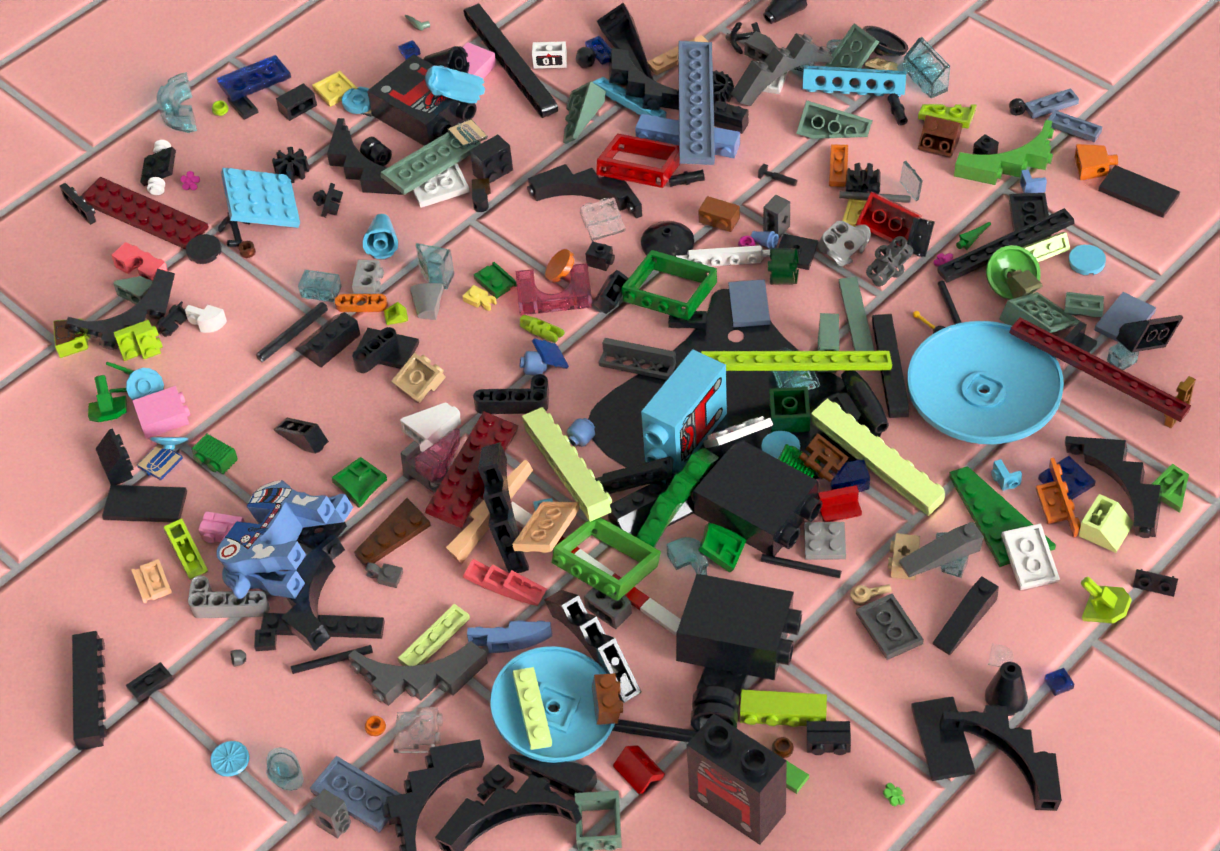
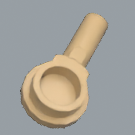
(861, 594)

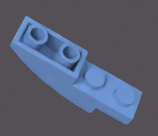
(516, 637)

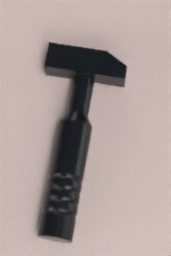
(763, 170)

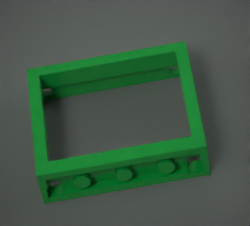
(674, 266)

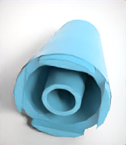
(380, 238)

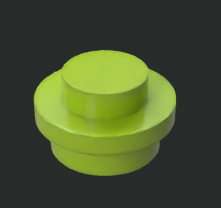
(220, 108)

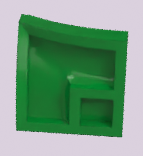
(359, 480)
(722, 546)

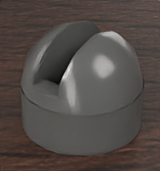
(238, 657)

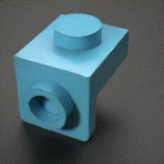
(1004, 478)

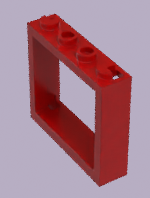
(636, 172)

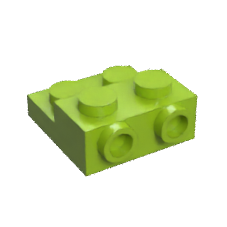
(138, 340)

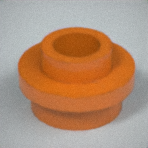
(375, 721)

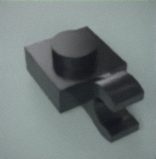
(496, 777)

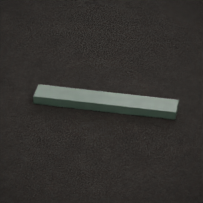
(856, 314)

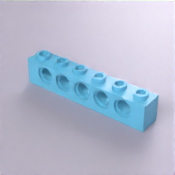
(846, 74)

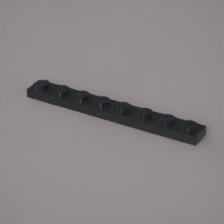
(1020, 237)

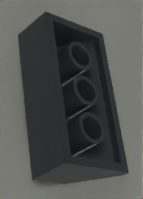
(635, 508)

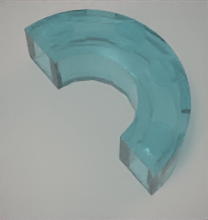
(169, 102)

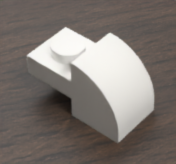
(207, 319)

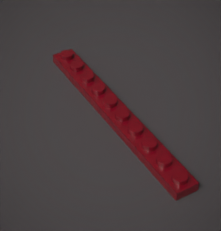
(1100, 369)

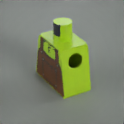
(67, 342)

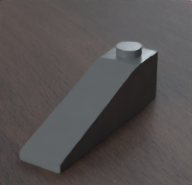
(943, 550)

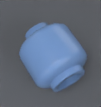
(532, 363)
(581, 432)

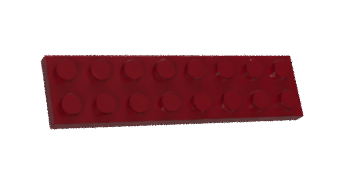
(143, 212)
(463, 482)

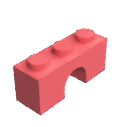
(131, 257)

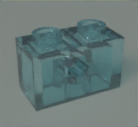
(319, 285)

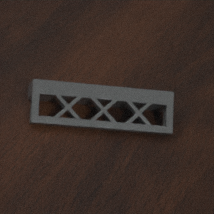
(639, 355)

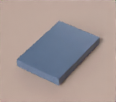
(749, 303)
(1124, 310)

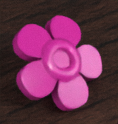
(189, 181)
(942, 259)

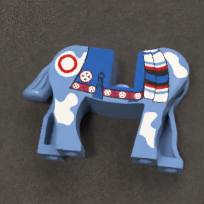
(258, 552)

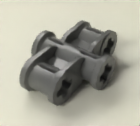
(885, 264)

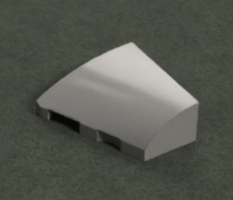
(427, 299)

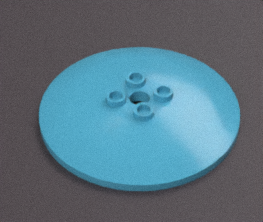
(563, 681)

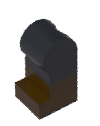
(480, 189)

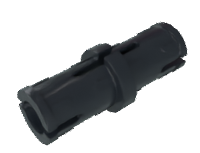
(897, 109)
(687, 178)

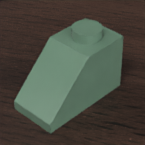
(132, 288)

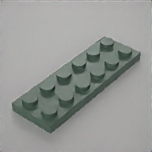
(425, 163)

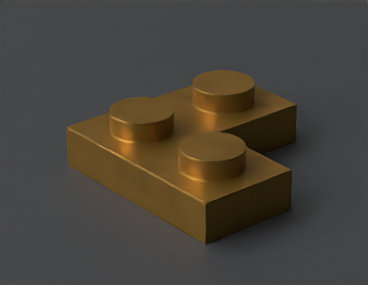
(1185, 392)

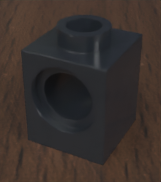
(985, 146)

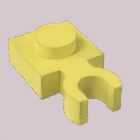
(476, 296)

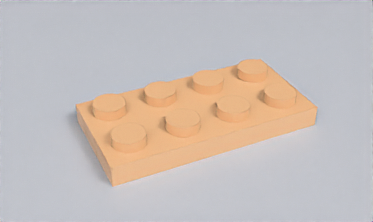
(546, 526)

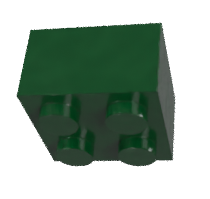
(789, 409)

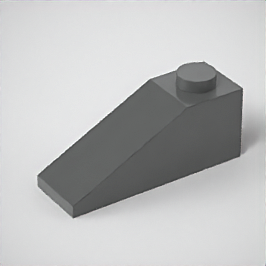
(758, 46)

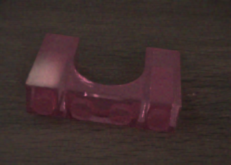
(534, 301)

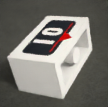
(549, 55)

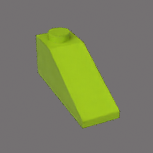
(185, 548)

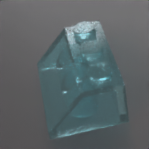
(927, 68)

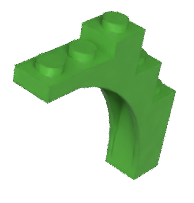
(991, 167)

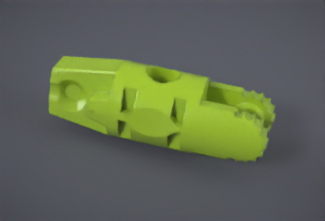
(541, 328)

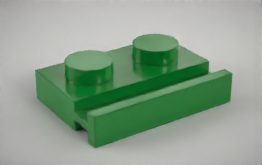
(495, 280)

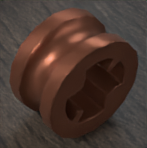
(247, 249)

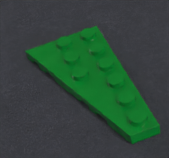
(989, 511)

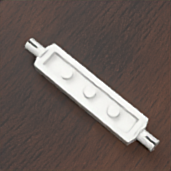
(727, 256)

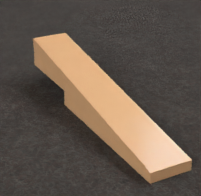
(472, 534)

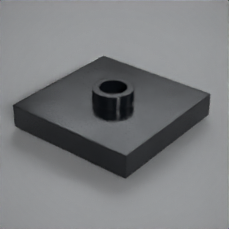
(805, 247)

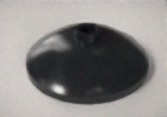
(889, 43)
(668, 238)

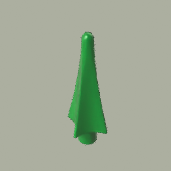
(968, 238)

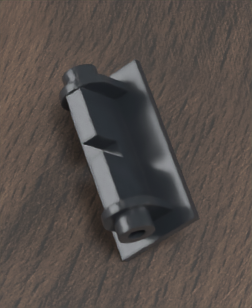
(167, 324)
(1155, 582)

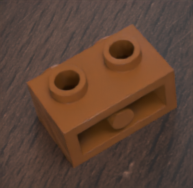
(719, 214)
(606, 698)

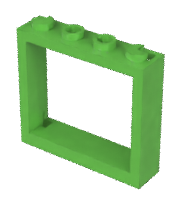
(617, 538)

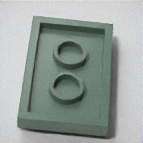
(853, 49)

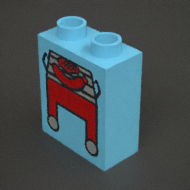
(685, 410)

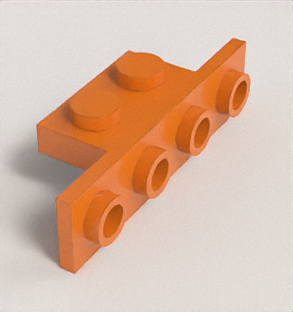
(1055, 500)

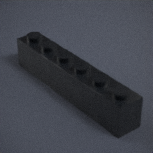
(88, 690)

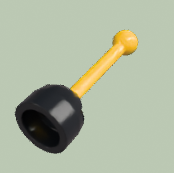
(916, 314)

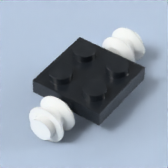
(158, 167)

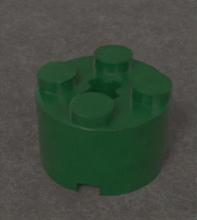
(783, 266)

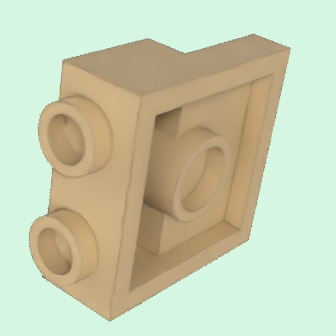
(418, 377)

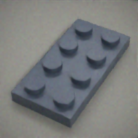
(359, 791)

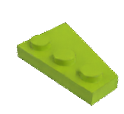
(957, 113)

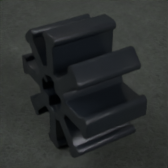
(291, 164)
(863, 180)

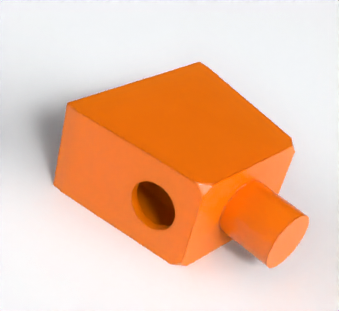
(1093, 161)

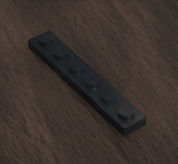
(334, 625)

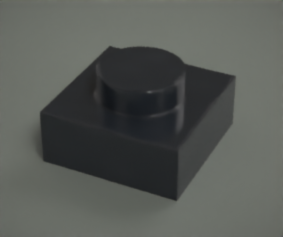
(265, 639)

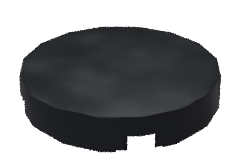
(203, 248)

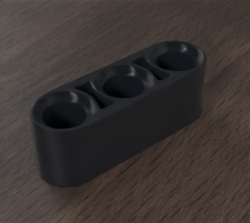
(375, 350)

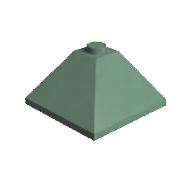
(1038, 311)

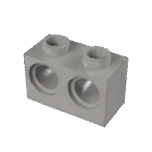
(367, 277)

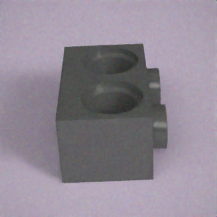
(606, 607)

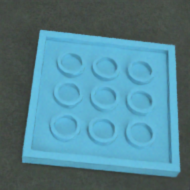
(260, 197)

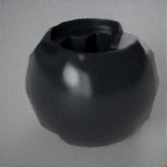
(585, 57)

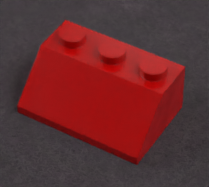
(886, 217)

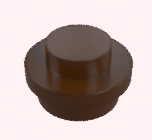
(783, 747)

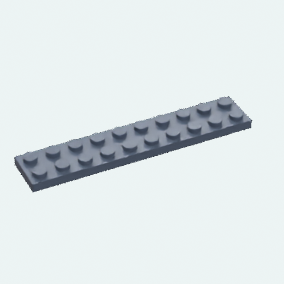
(696, 103)

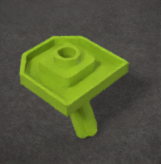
(1105, 603)

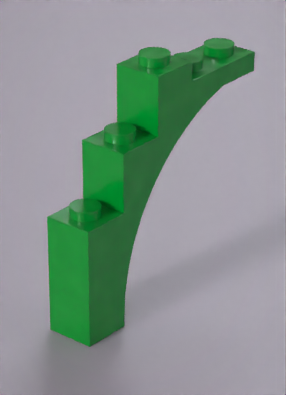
(673, 498)

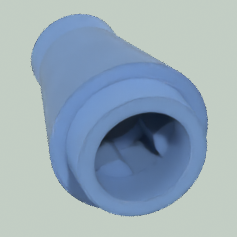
(766, 238)

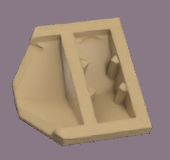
(881, 64)

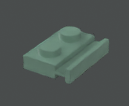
(1084, 304)

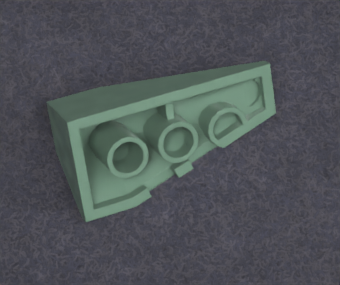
(582, 106)
(826, 122)

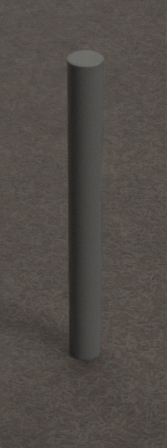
(864, 196)

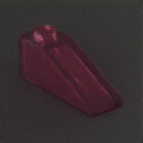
(436, 459)

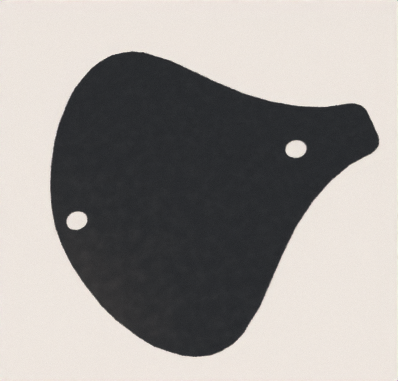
(619, 414)

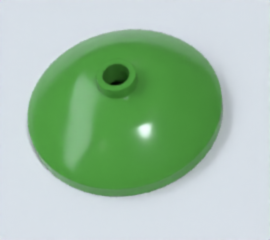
(1007, 261)

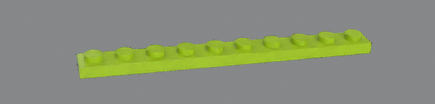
(802, 360)

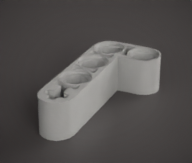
(224, 603)

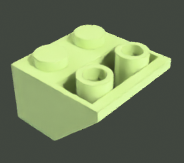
(1106, 524)

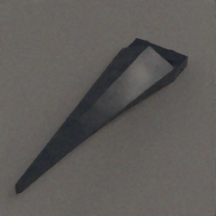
(622, 33)

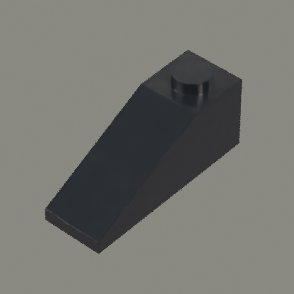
(303, 434)

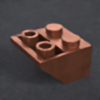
(939, 136)

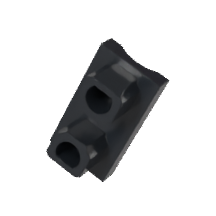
(322, 198)

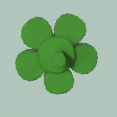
(893, 795)

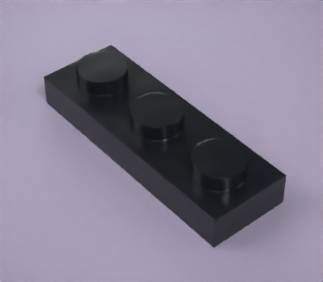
(78, 203)

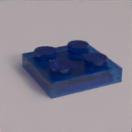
(1073, 474)

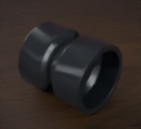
(375, 151)

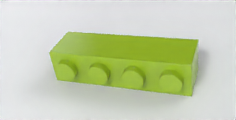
(782, 708)

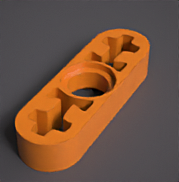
(355, 298)

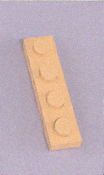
(668, 59)

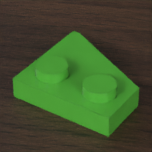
(1173, 486)

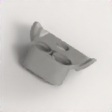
(857, 236)

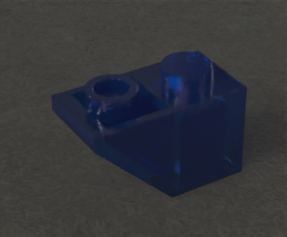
(852, 474)

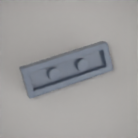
(1051, 102)
(1075, 126)

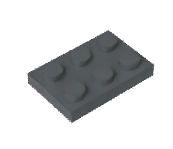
(889, 626)

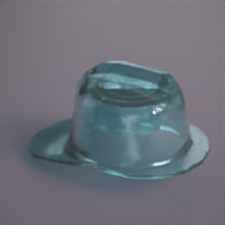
(284, 769)

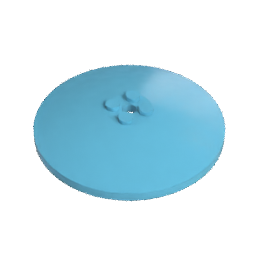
(979, 355)

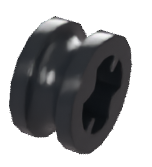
(1016, 103)

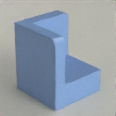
(1030, 185)

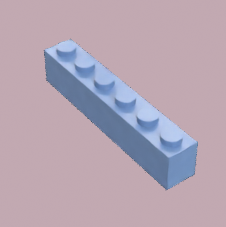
(667, 131)

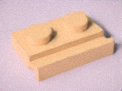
(151, 581)

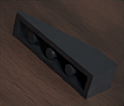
(967, 615)
(562, 776)

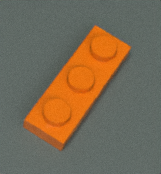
(838, 165)

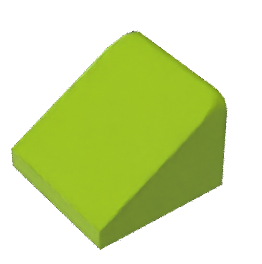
(395, 314)

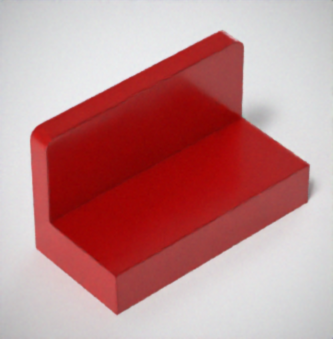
(840, 504)
(637, 768)

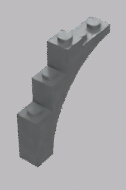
(779, 61)
(419, 680)

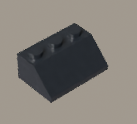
(1148, 333)
(330, 339)

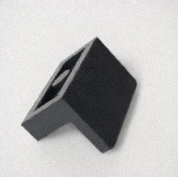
(1078, 338)

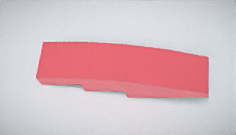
(504, 583)

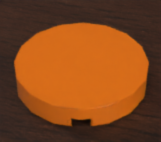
(559, 265)

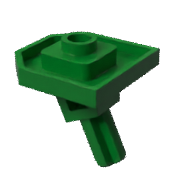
(106, 407)

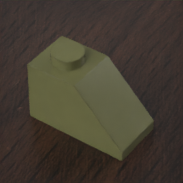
(1023, 283)

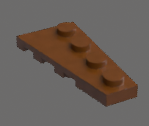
(396, 530)

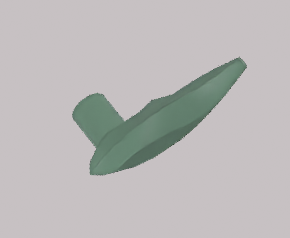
(417, 24)

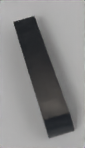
(892, 379)

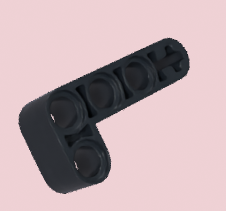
(514, 400)

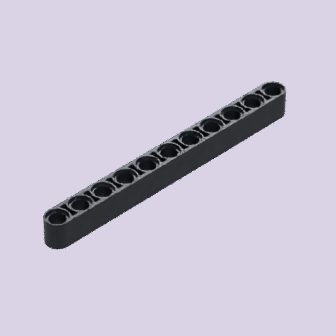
(511, 60)

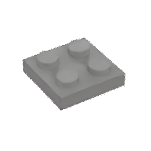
(824, 540)

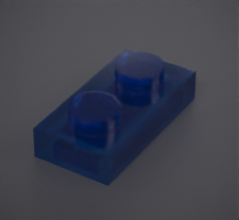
(601, 49)

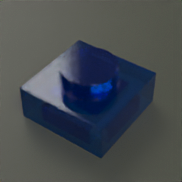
(408, 49)
(1059, 681)

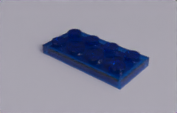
(253, 78)

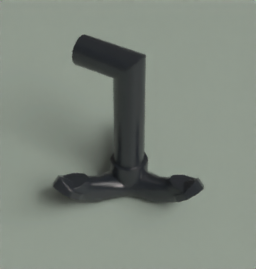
(733, 37)
(235, 229)

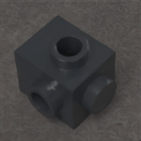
(599, 256)

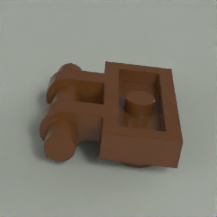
(825, 453)

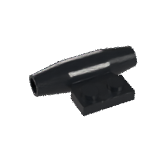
(860, 401)

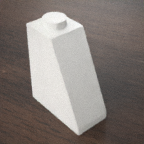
(431, 423)

